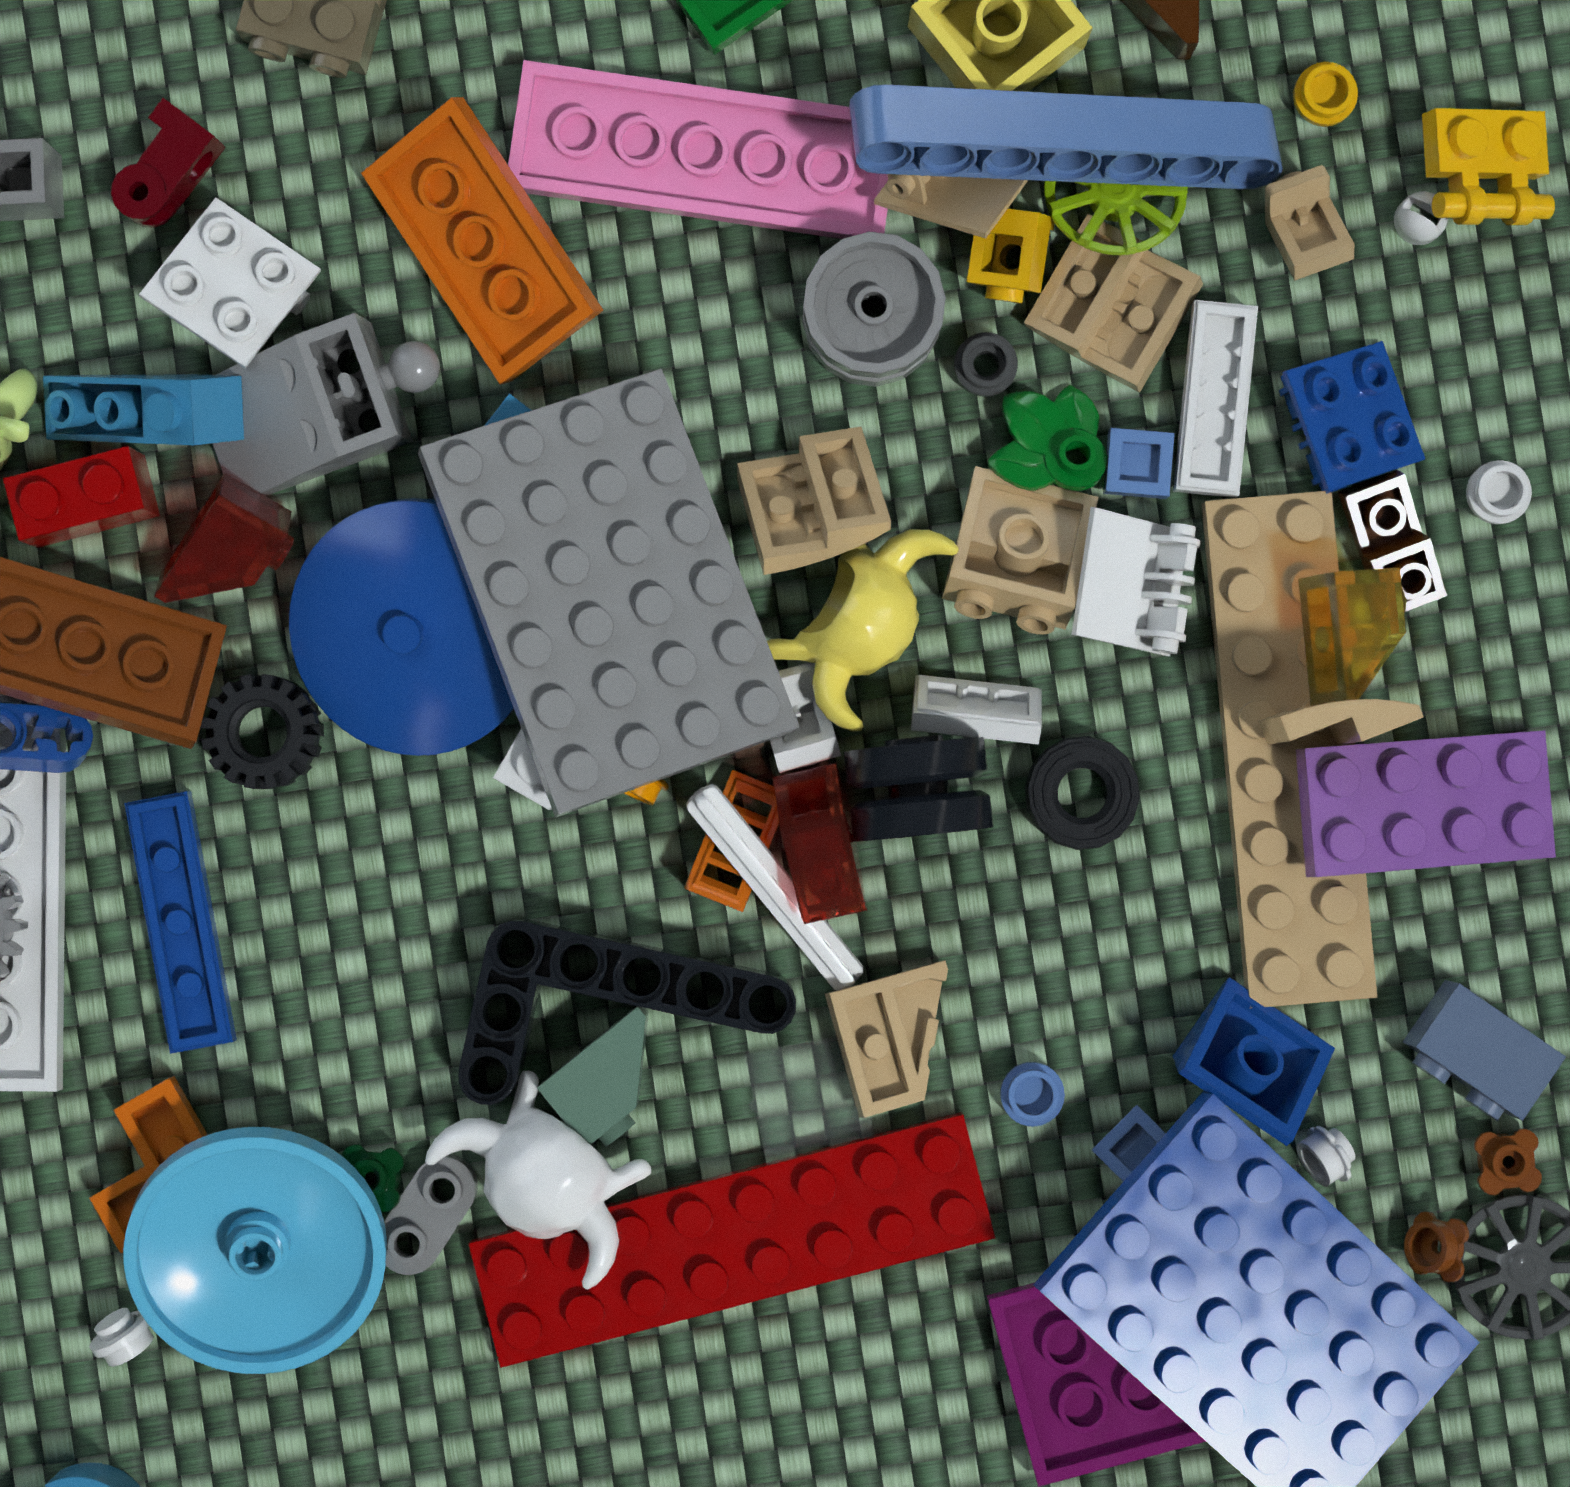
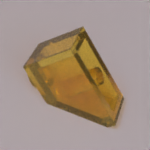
(1349, 629)

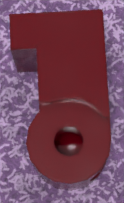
(167, 169)

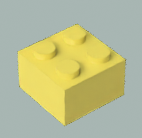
(999, 41)

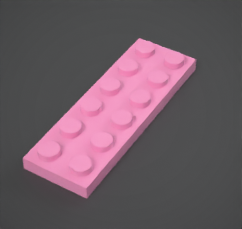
(691, 152)

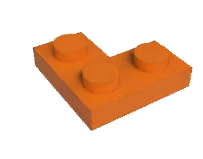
(157, 1126)

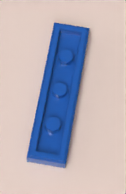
(180, 922)

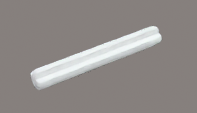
(772, 885)

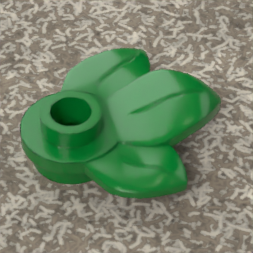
(1042, 437)

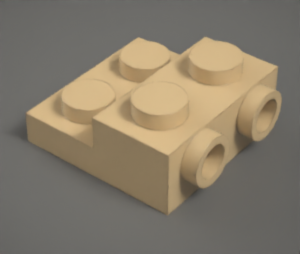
(1019, 553)

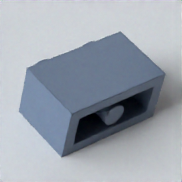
(1483, 1051)

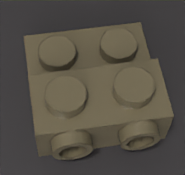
(329, 33)

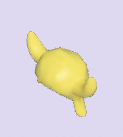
(864, 619)

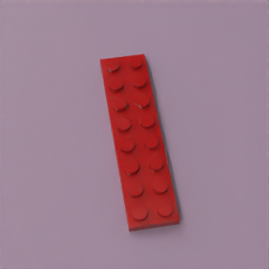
(738, 1239)

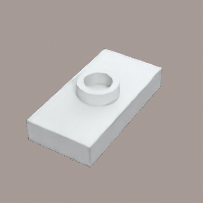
(977, 709)

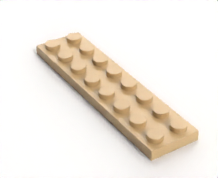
(1297, 932)

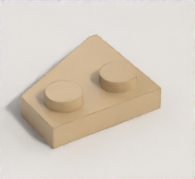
(888, 1035)

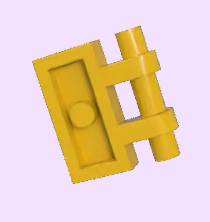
(1487, 145)

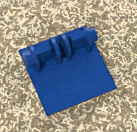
(1351, 417)

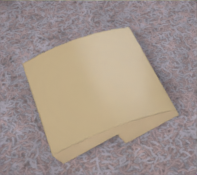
(1114, 307)
(813, 500)
(1348, 720)

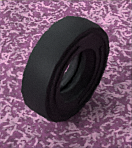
(1121, 790)

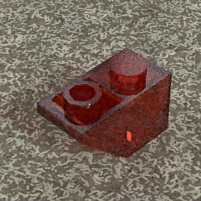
(820, 843)

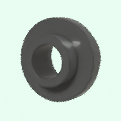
(994, 346)

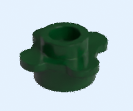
(385, 1166)

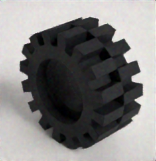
(224, 724)

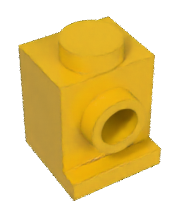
(988, 256)

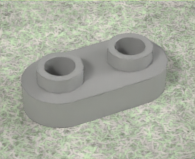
(428, 1216)

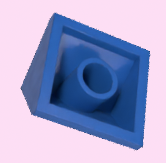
(1254, 1060)

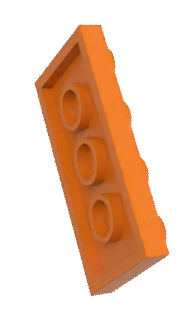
(481, 240)

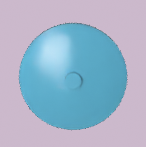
(255, 1250)

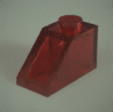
(227, 543)

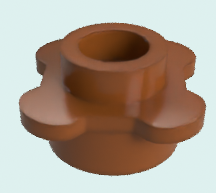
(1491, 1152)
(1422, 1246)

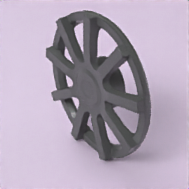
(1520, 1266)

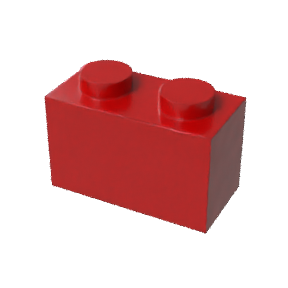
(81, 497)

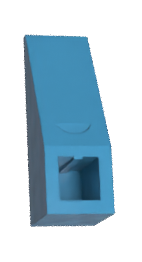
(144, 408)

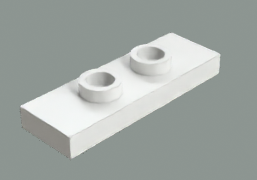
(1215, 398)

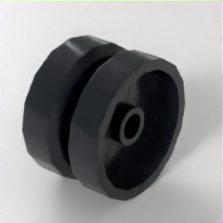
(918, 787)

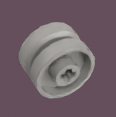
(879, 270)

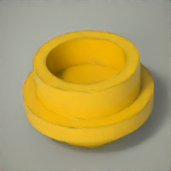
(1325, 94)

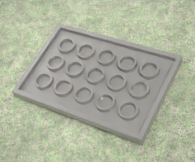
(608, 591)

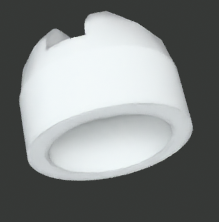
(1415, 227)

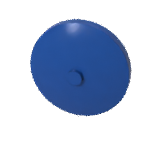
(395, 634)

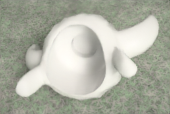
(544, 1176)

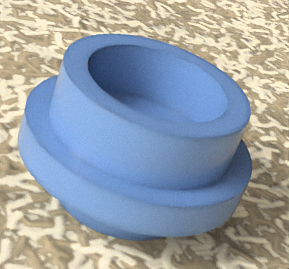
(1032, 1094)

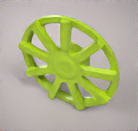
(1116, 204)

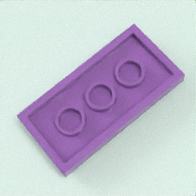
(1425, 803)

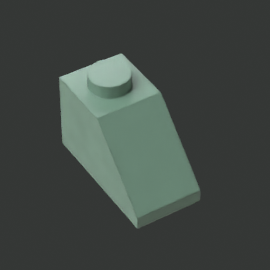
(602, 1081)

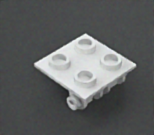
(231, 283)
(1134, 582)

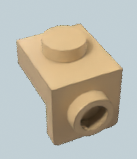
(1306, 223)

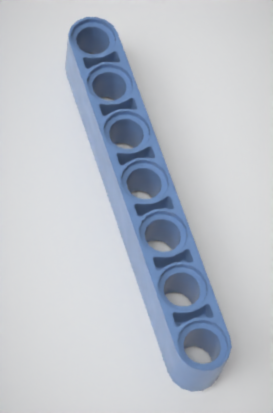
(1063, 137)

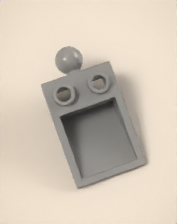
(310, 414)

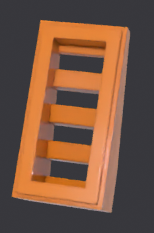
(715, 889)

